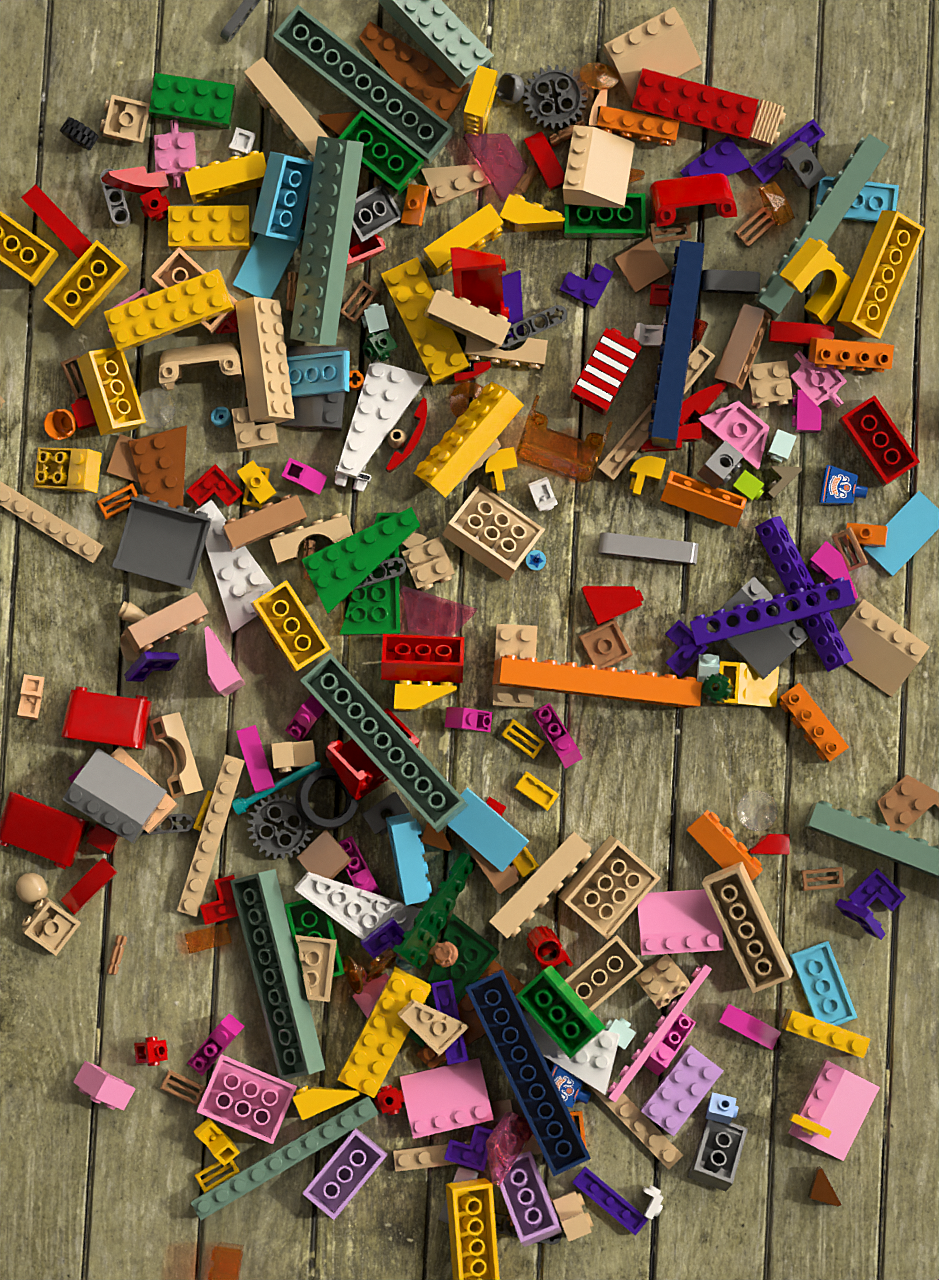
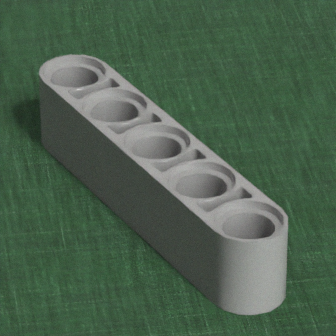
(648, 548)

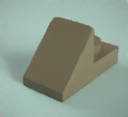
(785, 475)
(499, 1108)

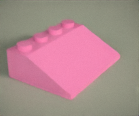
(223, 673)
(678, 923)
(446, 1098)
(247, 1099)
(838, 1103)

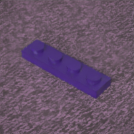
(772, 163)
(446, 1003)
(610, 1200)

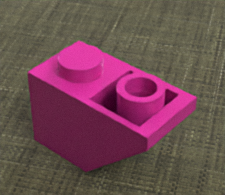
(807, 414)
(304, 476)
(305, 718)
(468, 719)

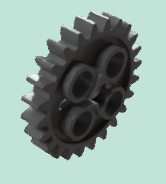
(537, 100)
(272, 844)

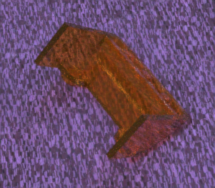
(558, 450)

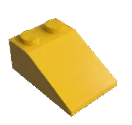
(318, 1099)

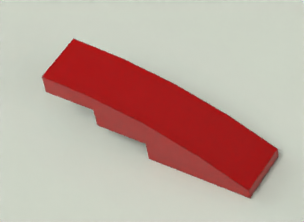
(56, 221)

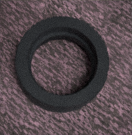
(308, 815)

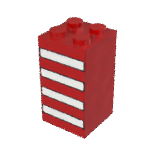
(606, 371)

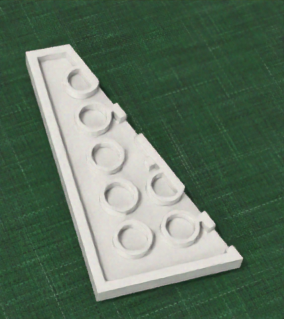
(381, 404)
(236, 572)
(355, 908)
(591, 1064)

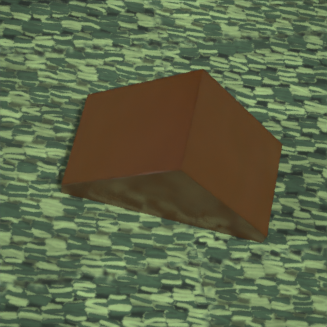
(337, 122)
(435, 839)
(822, 1189)

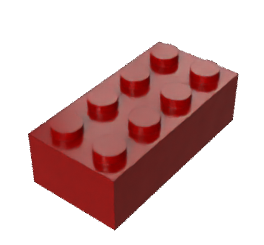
(879, 441)
(422, 658)

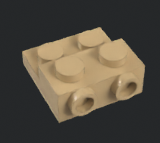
(125, 119)
(770, 384)
(428, 564)
(50, 925)
(663, 981)

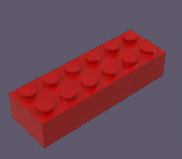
(694, 104)

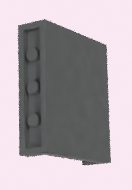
(162, 542)

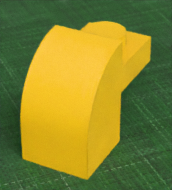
(500, 462)
(645, 467)
(217, 1141)

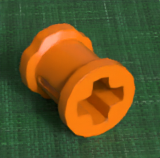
(359, 383)

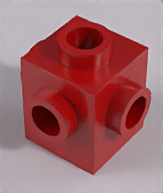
(154, 199)
(151, 1051)
(389, 1091)

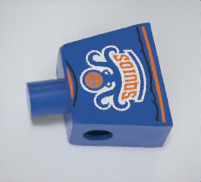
(840, 487)
(569, 1086)

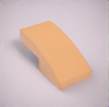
(601, 100)
(31, 697)

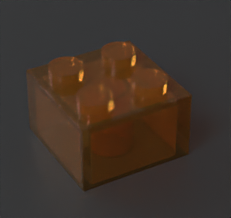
(227, 1261)

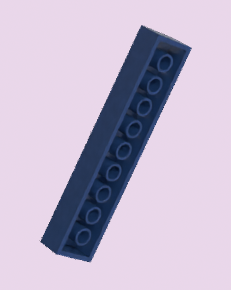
(677, 345)
(527, 1072)

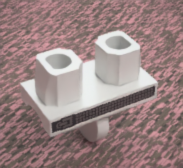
(360, 482)

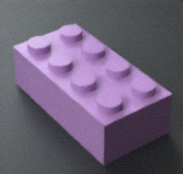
(681, 1090)
(344, 1173)
(529, 1201)

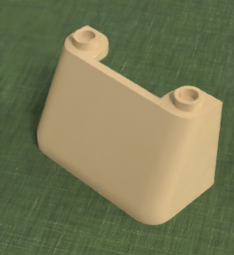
(224, 354)

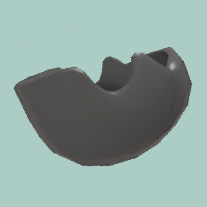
(510, 88)

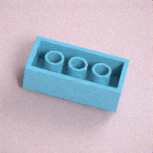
(283, 196)
(408, 858)

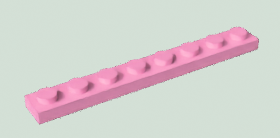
(653, 1039)

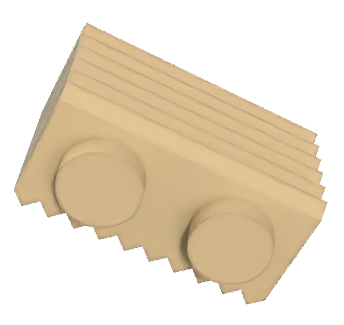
(766, 123)

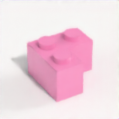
(103, 1086)

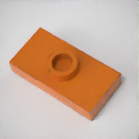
(415, 205)
(869, 534)

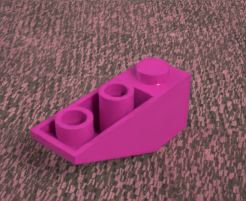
(831, 564)
(557, 735)
(357, 868)
(215, 1044)
(669, 1044)

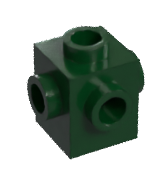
(379, 346)
(725, 688)

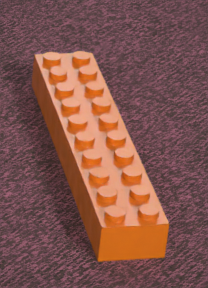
(598, 683)

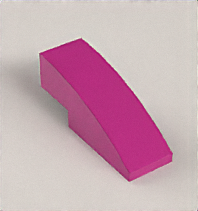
(255, 758)
(749, 1026)

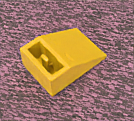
(529, 217)
(67, 469)
(748, 686)
(415, 697)

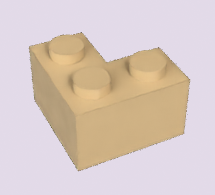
(250, 435)
(293, 755)
(572, 1215)

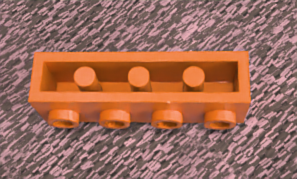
(638, 126)
(851, 353)
(703, 499)
(813, 722)
(721, 844)

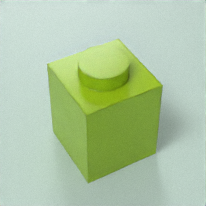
(748, 486)

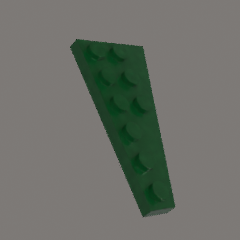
(434, 914)
(473, 959)

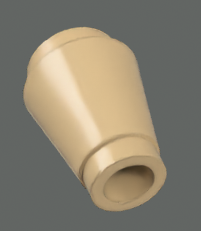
(397, 443)
(131, 613)

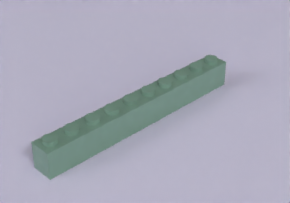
(284, 1157)

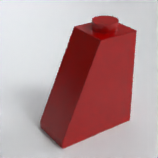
(611, 601)

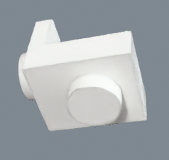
(241, 143)
(649, 335)
(542, 494)
(654, 1207)

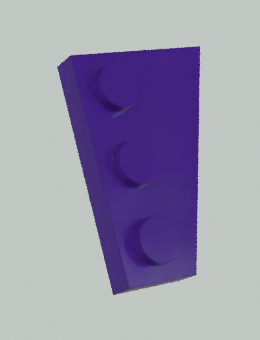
(721, 158)
(513, 299)

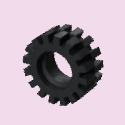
(79, 133)

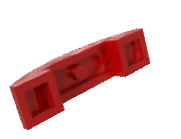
(398, 458)

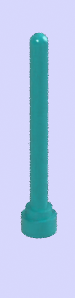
(241, 804)

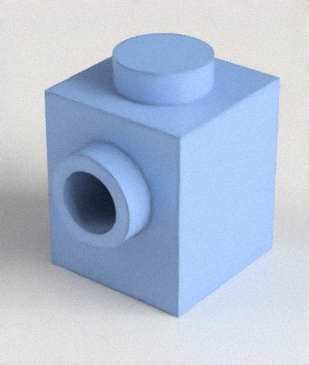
(721, 1108)

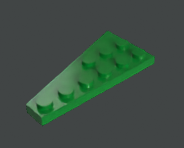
(349, 562)
(377, 606)

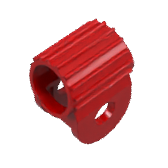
(537, 937)

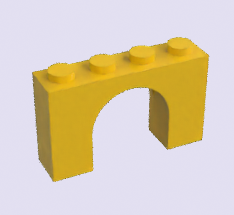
(480, 100)
(835, 284)
(825, 1033)

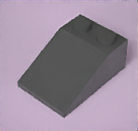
(372, 214)
(718, 1154)

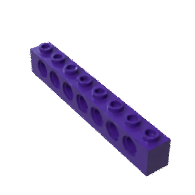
(796, 576)
(840, 586)

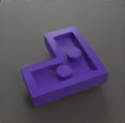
(588, 290)
(687, 651)
(150, 662)
(879, 887)
(862, 916)
(383, 937)
(470, 1155)

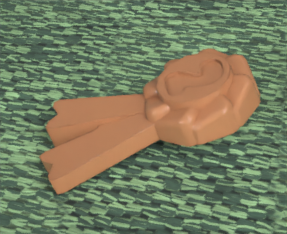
(444, 953)

